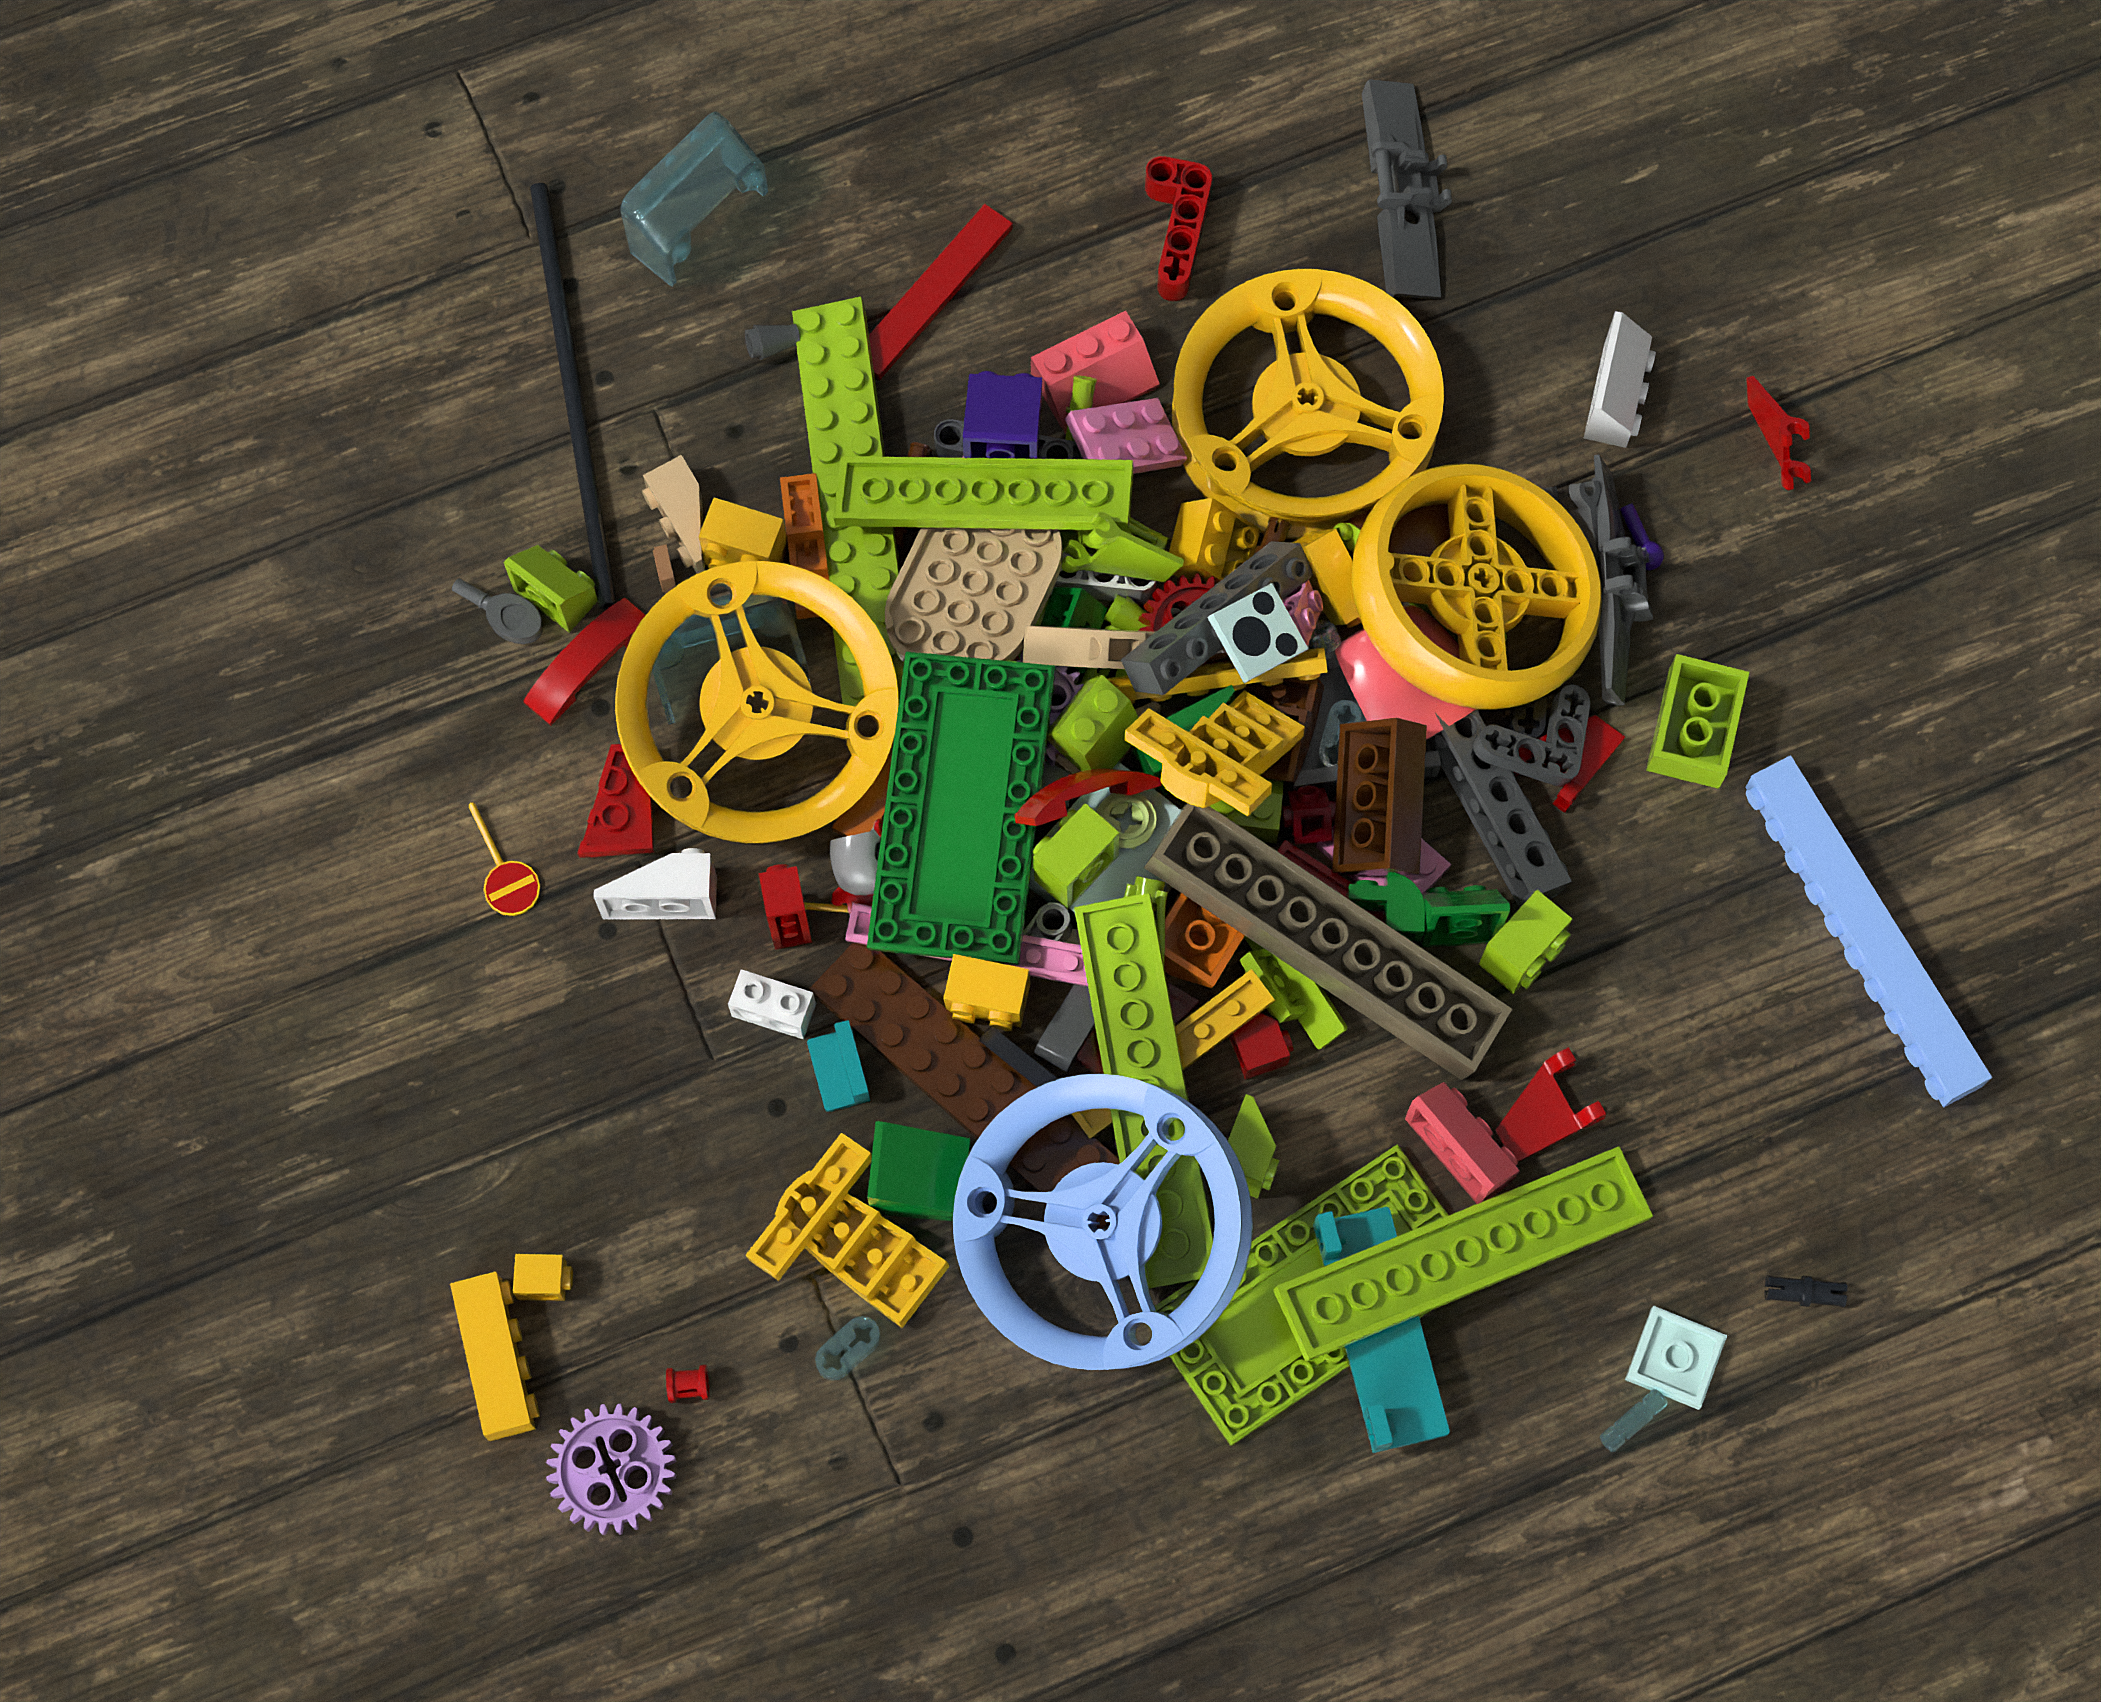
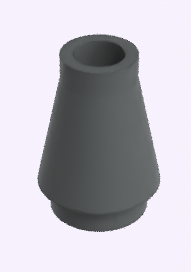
(768, 340)

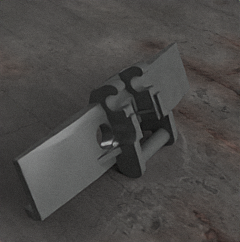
(1405, 183)
(1622, 595)

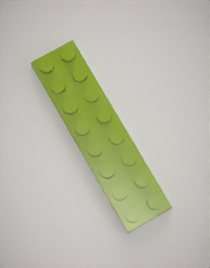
(982, 492)

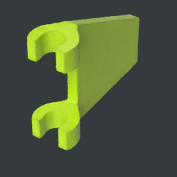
(1120, 555)

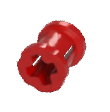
(687, 1383)

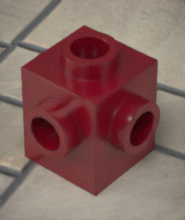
(1309, 815)

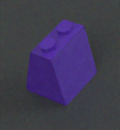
(1002, 416)

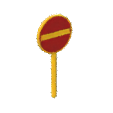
(511, 885)

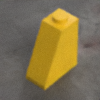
(1331, 575)

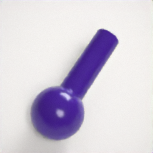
(1641, 538)

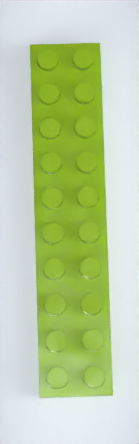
(1141, 1043)
(1461, 1253)

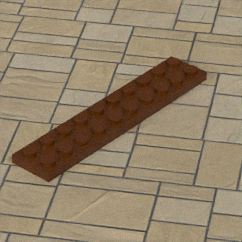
(948, 1062)

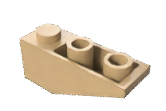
(679, 500)

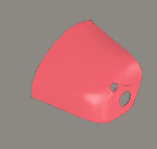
(1384, 692)

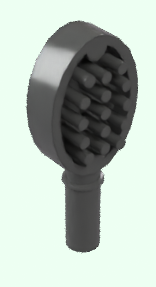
(507, 613)

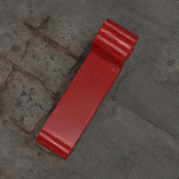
(1180, 230)

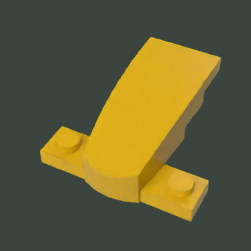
(1220, 753)
(848, 1237)

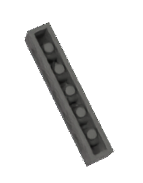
(1189, 636)
(1496, 818)

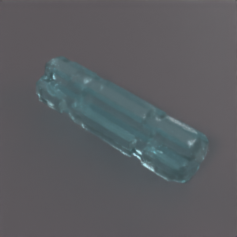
(1633, 1420)

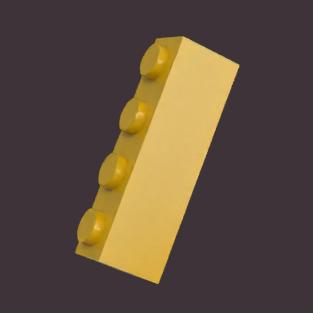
(493, 1356)

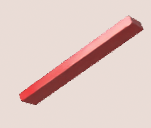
(936, 287)

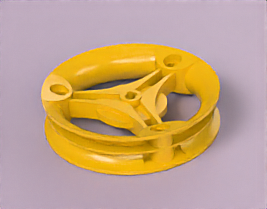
(1306, 380)
(781, 687)

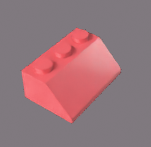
(1108, 352)
(1462, 1142)

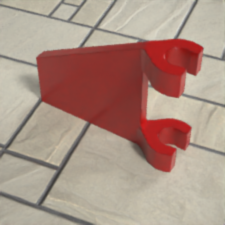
(1778, 431)
(1599, 745)
(1542, 1112)

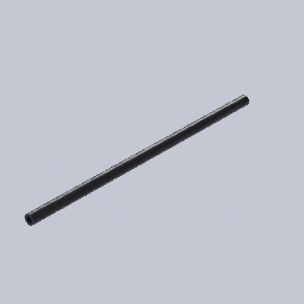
(573, 397)

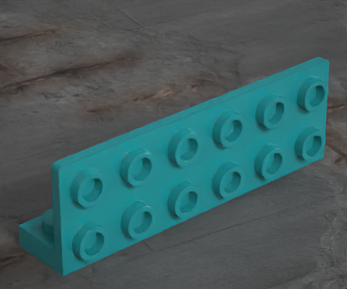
(1390, 1366)

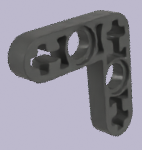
(1544, 752)

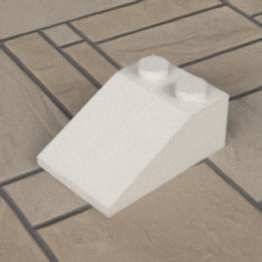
(668, 888)

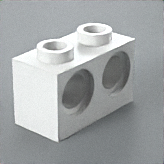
(772, 1004)

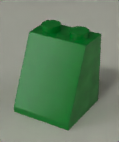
(915, 1171)

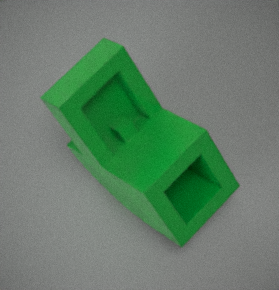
(1398, 899)

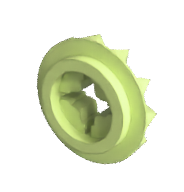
(1142, 812)

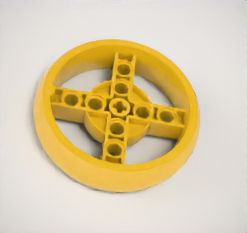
(1476, 586)

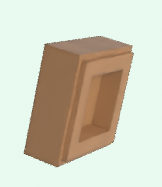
(664, 568)

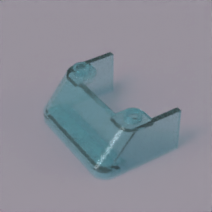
(686, 190)
(763, 612)

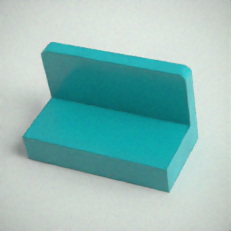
(838, 1068)

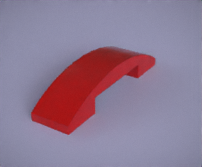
(582, 660)
(1050, 804)

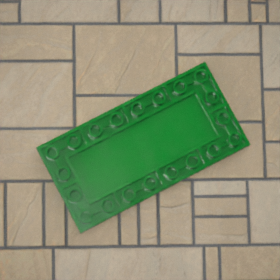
(959, 772)

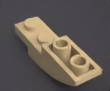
(1080, 646)

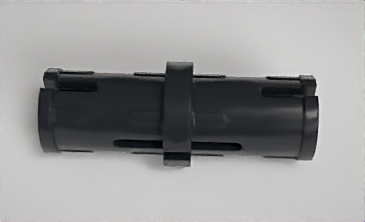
(1805, 1291)

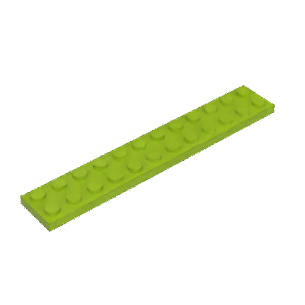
(846, 422)

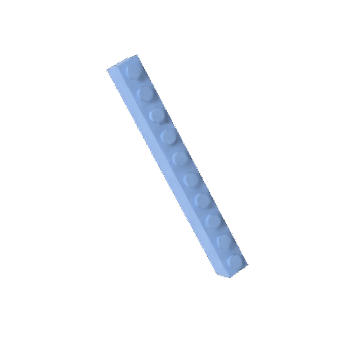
(1867, 932)

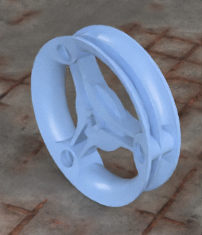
(1072, 1223)

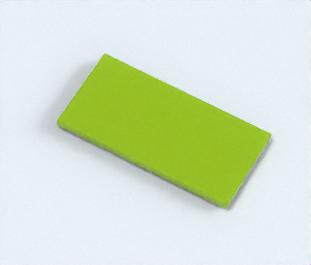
(1249, 1359)

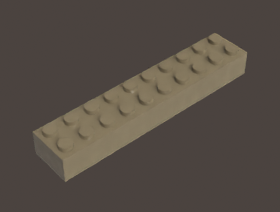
(1329, 939)

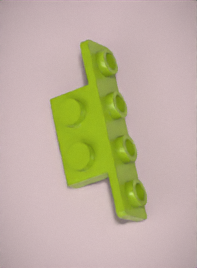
(1295, 996)

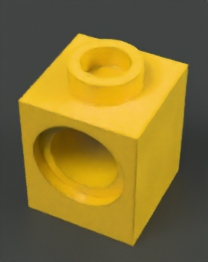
(541, 1277)

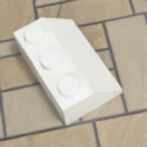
(1620, 383)

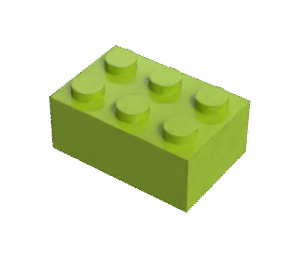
(1697, 721)

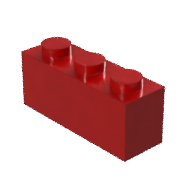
(785, 906)

